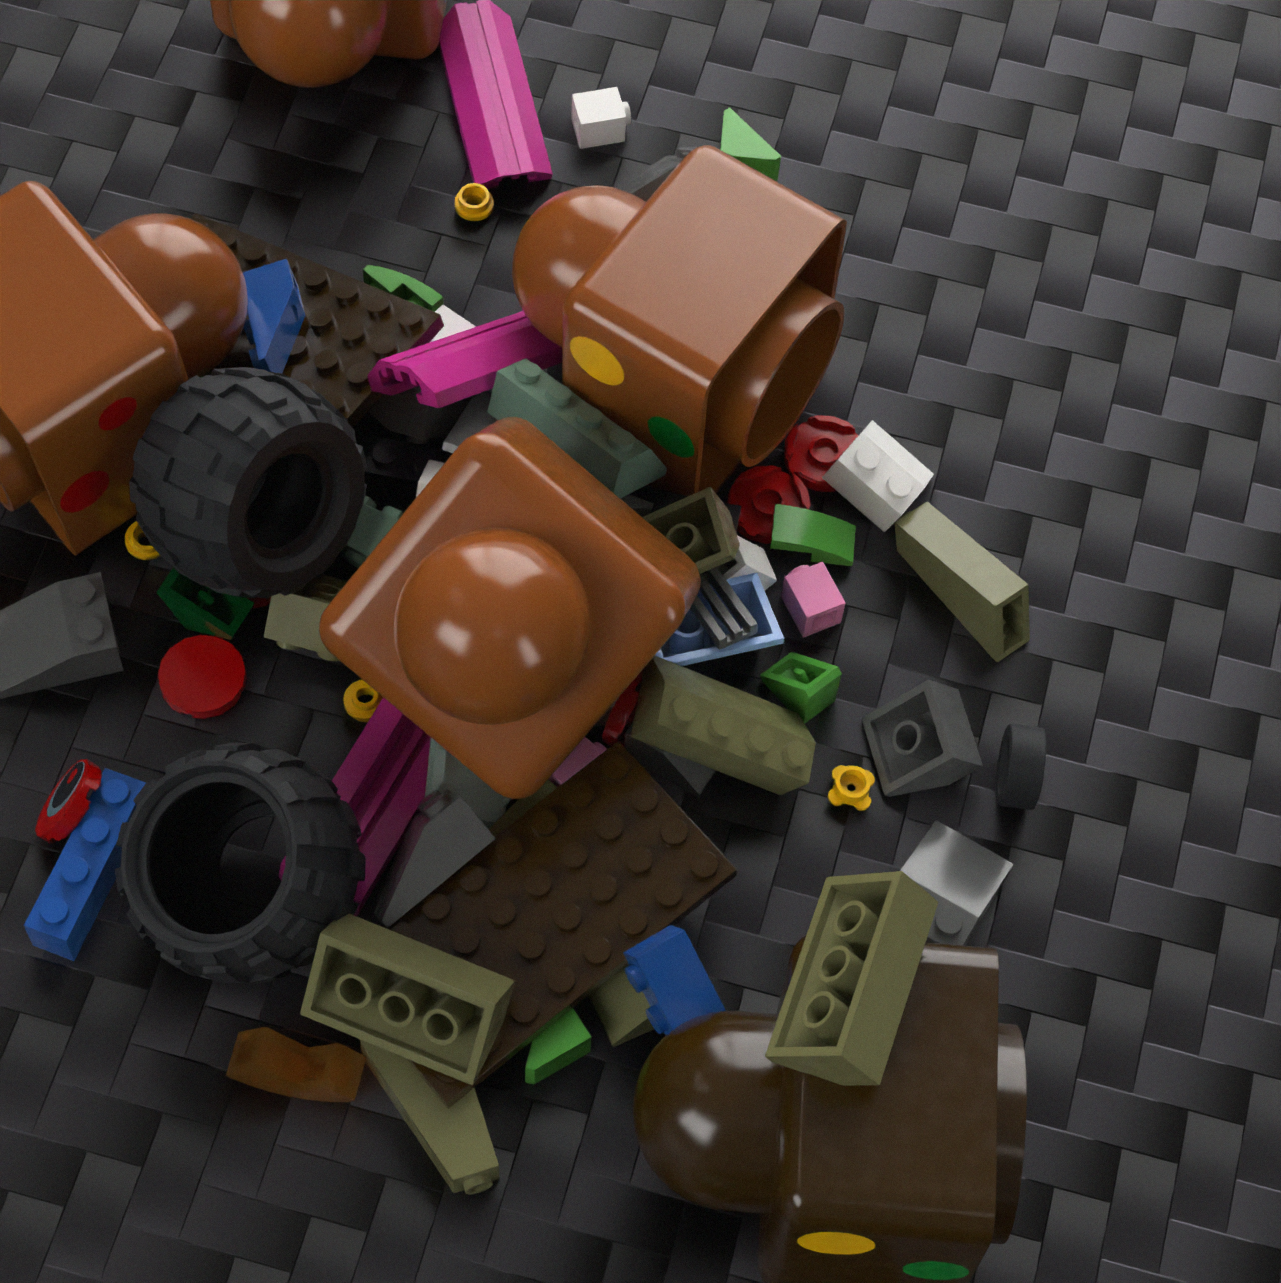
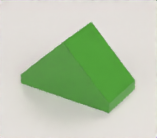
(747, 146)
(803, 684)
(557, 1047)

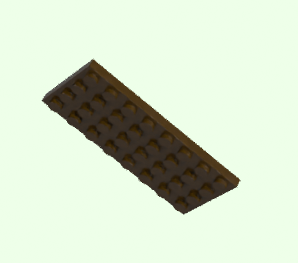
(343, 328)
(567, 896)

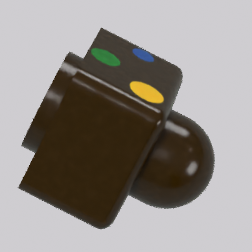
(852, 1176)

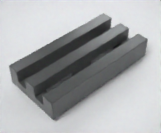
(732, 601)

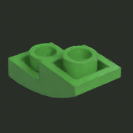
(402, 286)
(813, 532)

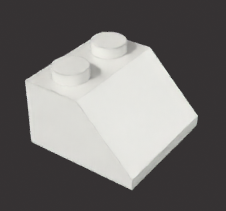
(878, 476)

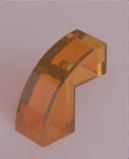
(294, 1070)

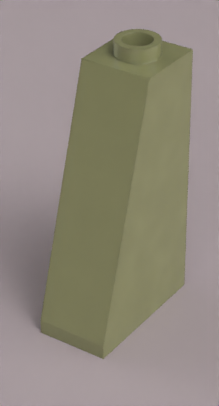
(967, 579)
(451, 1137)

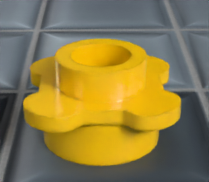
(855, 776)

